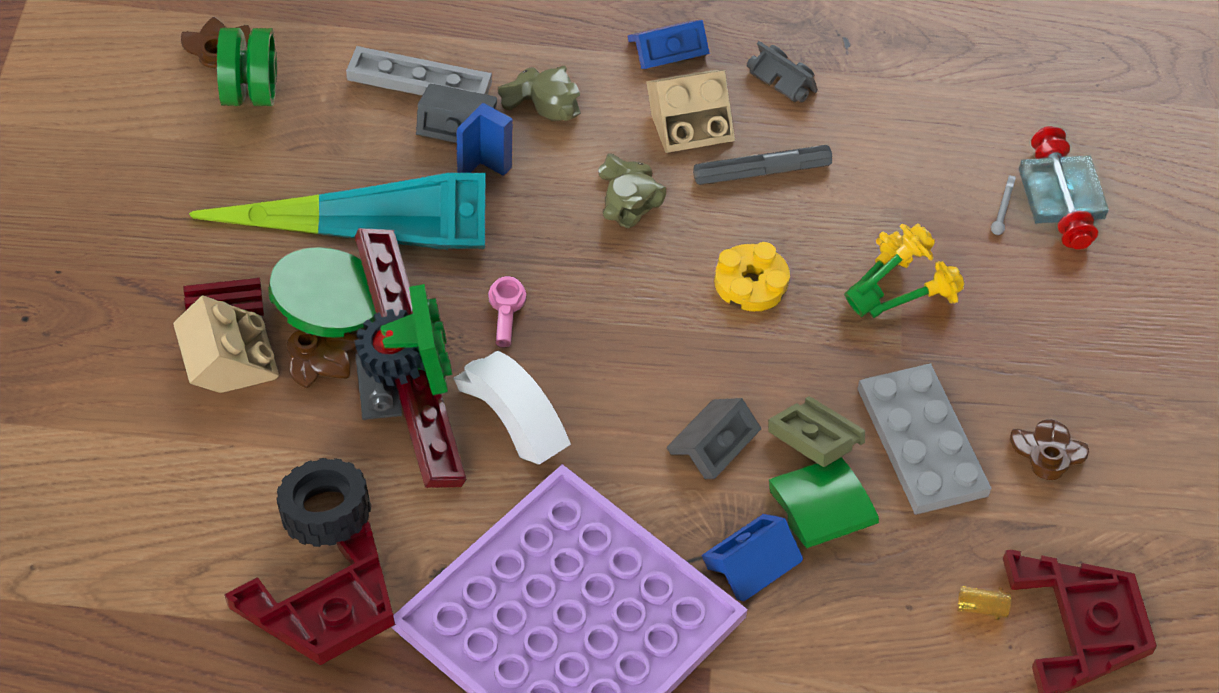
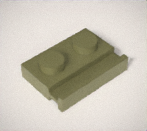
(816, 431)

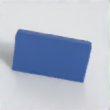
(670, 43)
(485, 140)
(755, 555)

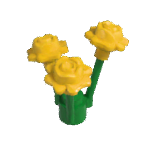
(895, 251)

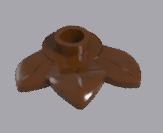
(205, 42)
(322, 357)
(1049, 448)

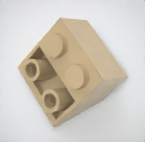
(691, 110)
(224, 346)

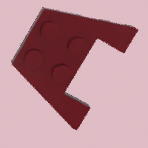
(329, 614)
(1100, 617)

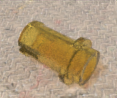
(984, 601)

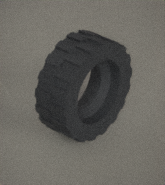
(330, 525)

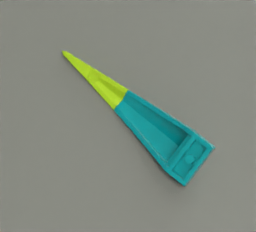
(423, 212)

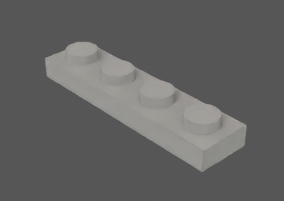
(412, 73)

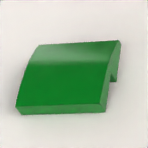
(823, 502)

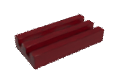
(229, 292)

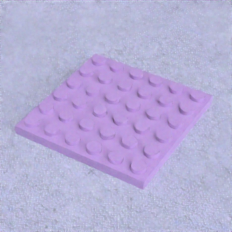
(568, 603)

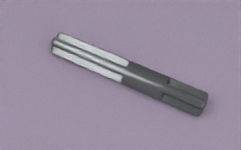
(762, 164)

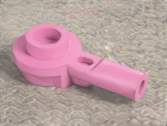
(507, 297)

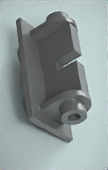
(794, 78)
(376, 398)

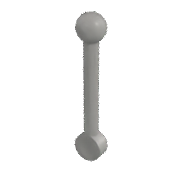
(998, 226)

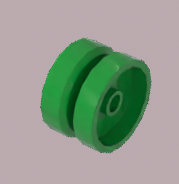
(246, 65)

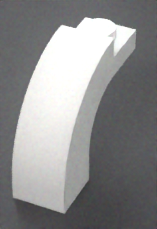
(518, 403)

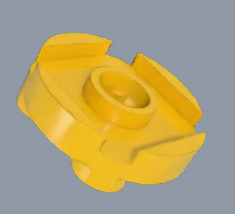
(756, 259)

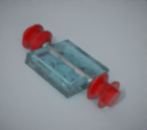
(1063, 188)

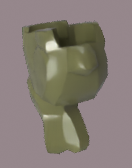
(550, 91)
(629, 190)

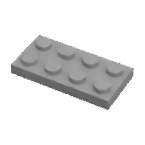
(923, 439)

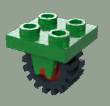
(406, 343)

